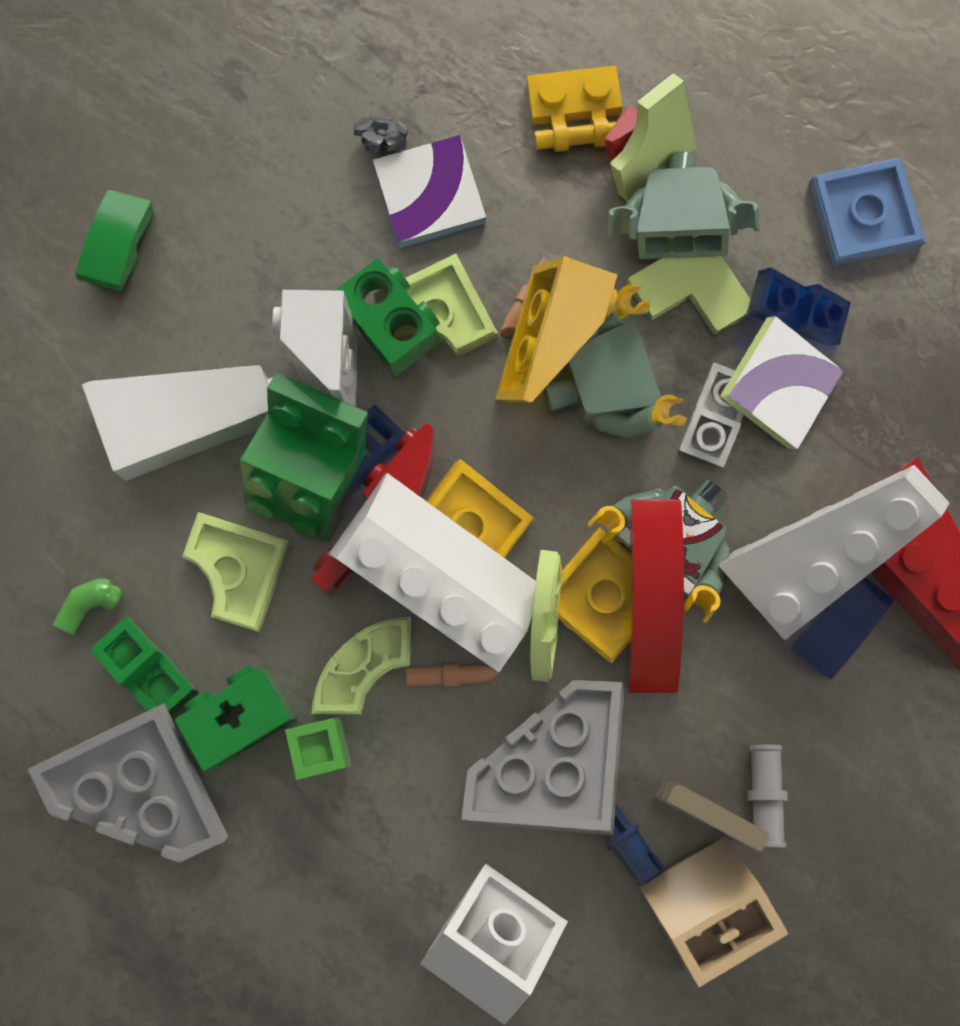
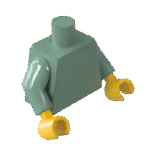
(614, 378)

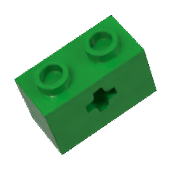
(216, 741)

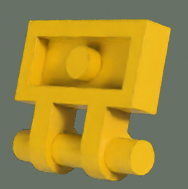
(574, 97)

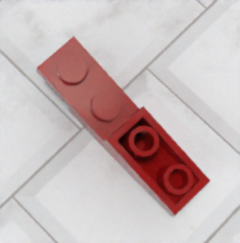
(410, 468)

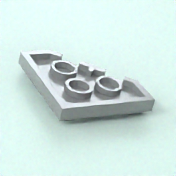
(554, 767)
(134, 788)

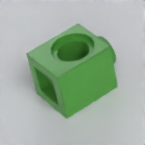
(318, 748)

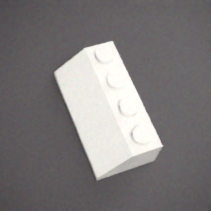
(439, 572)

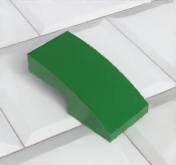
(112, 240)
(143, 668)

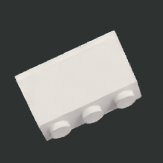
(320, 340)

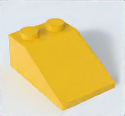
(557, 317)

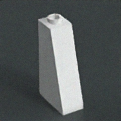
(174, 415)

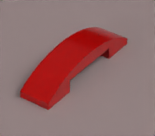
(656, 595)

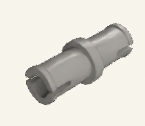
(768, 792)

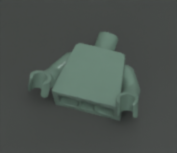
(683, 212)

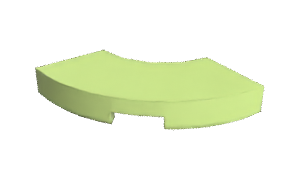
(545, 615)
(360, 664)

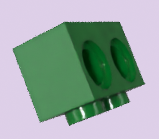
(380, 321)

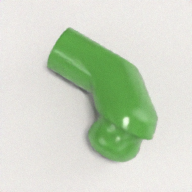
(84, 598)

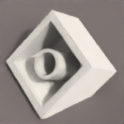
(495, 944)

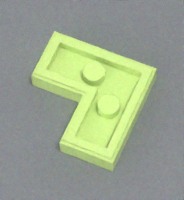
(703, 280)

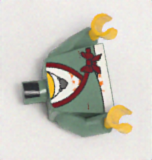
(701, 539)

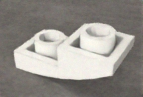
(713, 421)

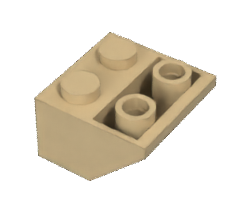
(713, 911)

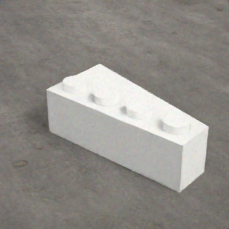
(821, 557)

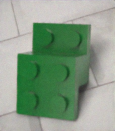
(303, 457)

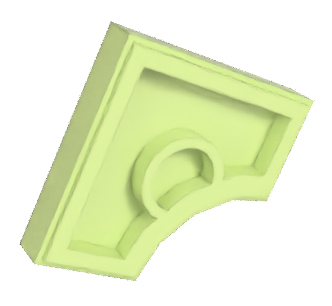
(659, 131)
(454, 302)
(239, 566)

